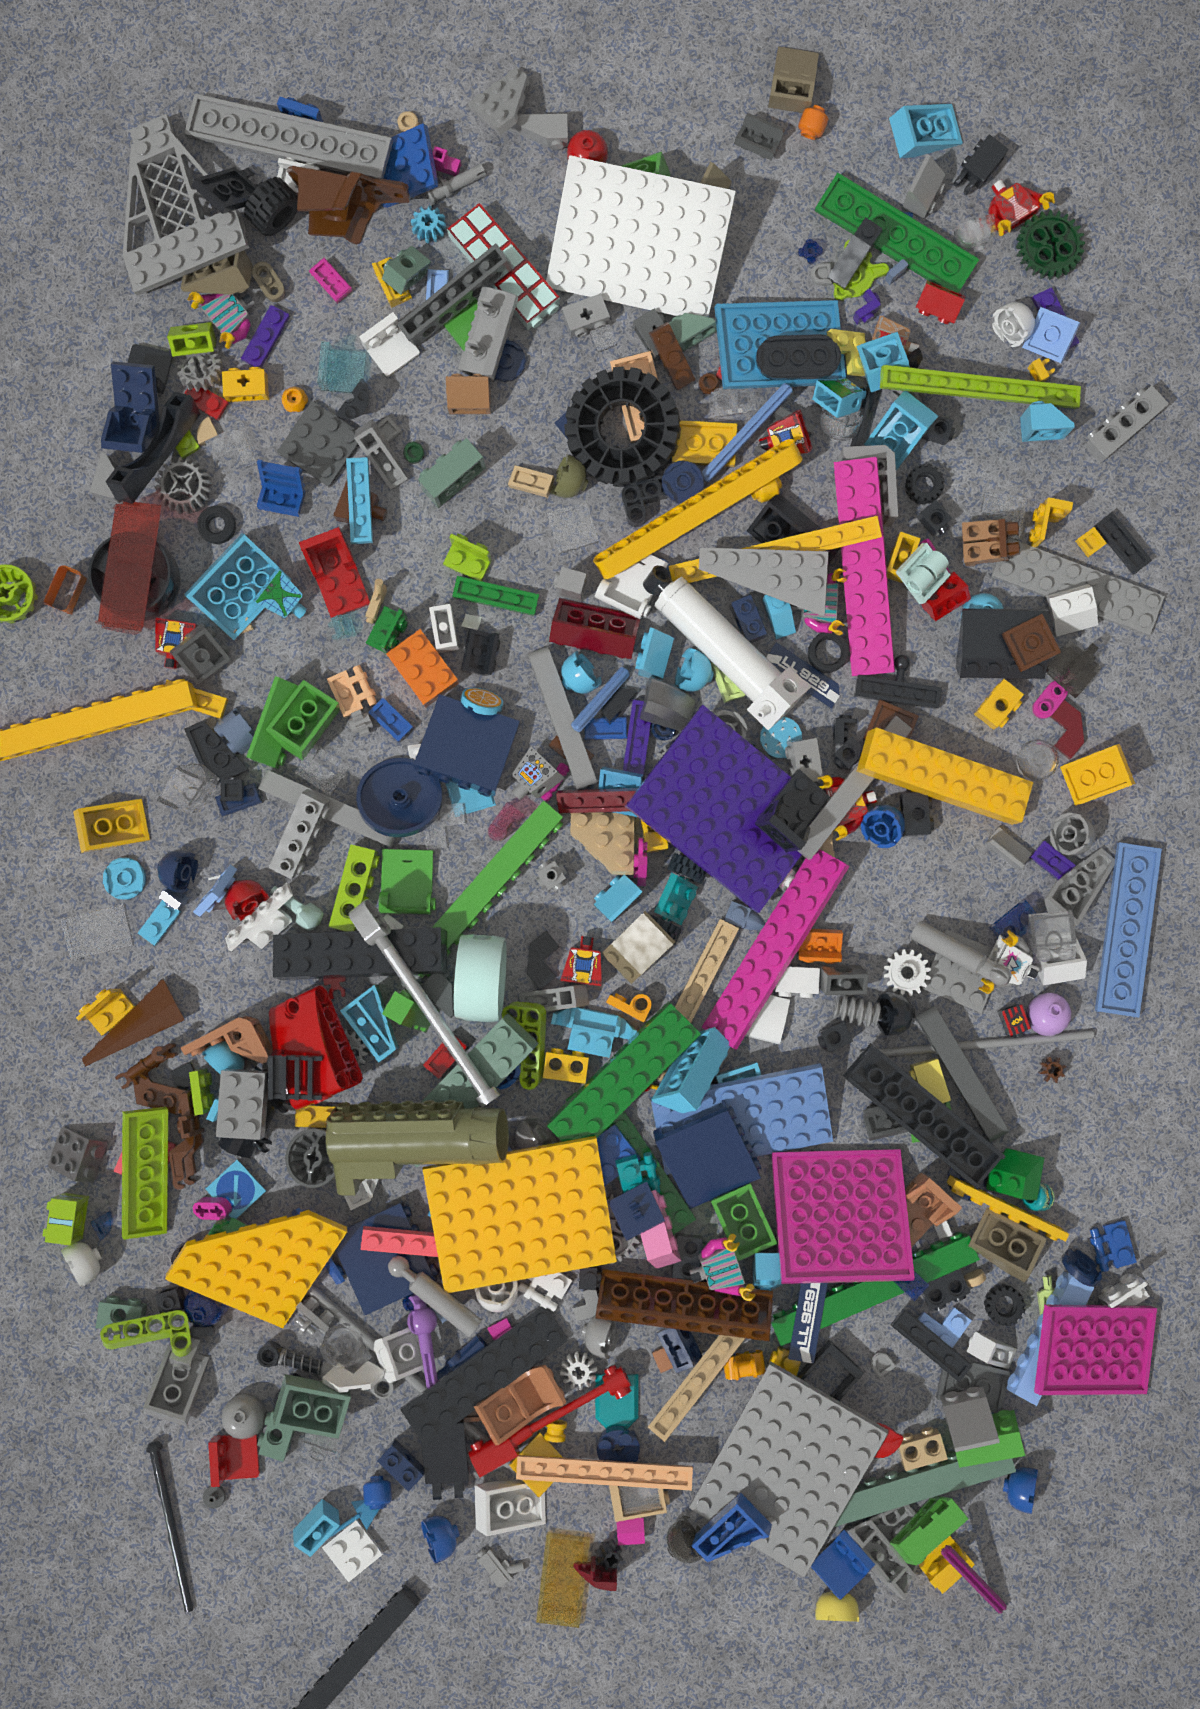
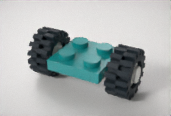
(678, 894)

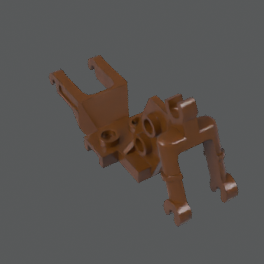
(177, 1101)

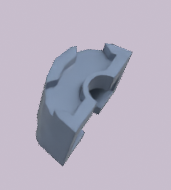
(236, 731)

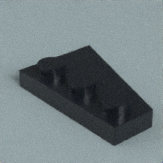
(213, 752)

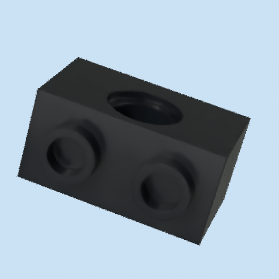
(919, 801)

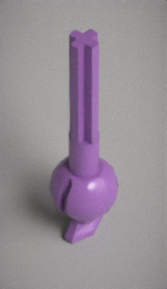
(422, 1322)

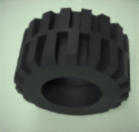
(271, 206)

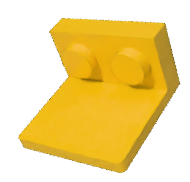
(1049, 511)
(106, 1010)

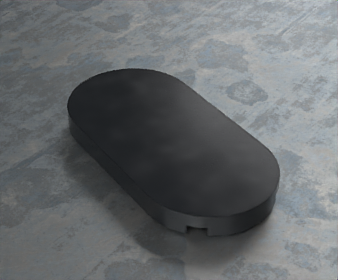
(798, 357)

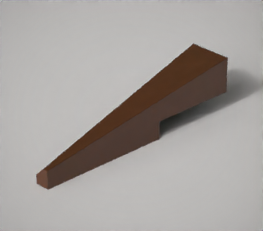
(151, 1015)

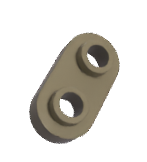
(269, 282)

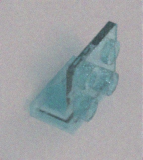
(340, 369)

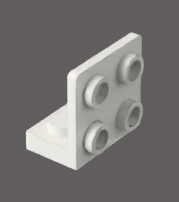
(388, 345)
(1127, 1292)

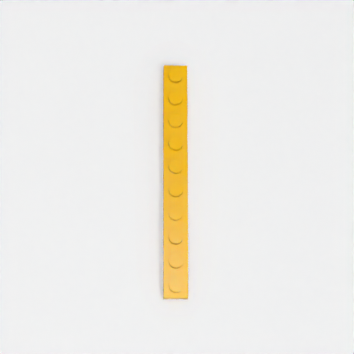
(817, 540)

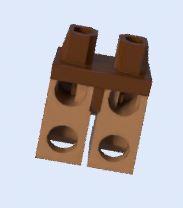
(989, 541)

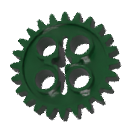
(1032, 248)

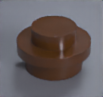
(708, 383)

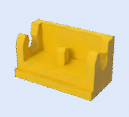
(392, 296)

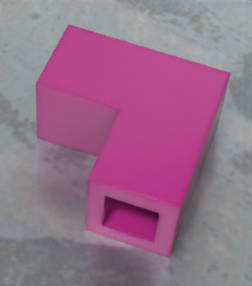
(445, 163)

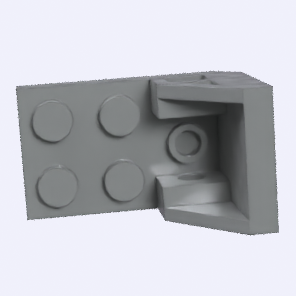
(887, 476)

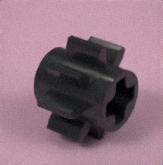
(609, 1555)

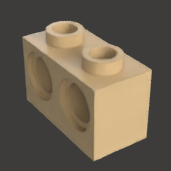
(922, 1456)

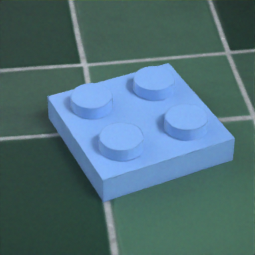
(1052, 335)

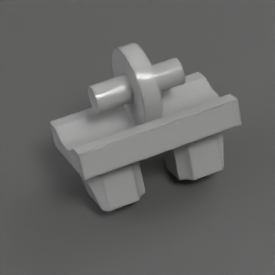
(306, 1310)

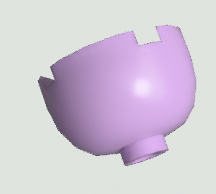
(1048, 1014)

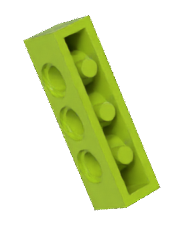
(356, 855)

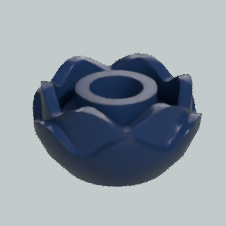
(661, 734)

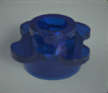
(810, 245)

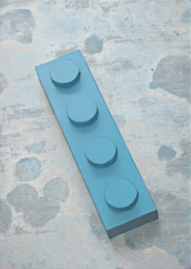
(359, 500)

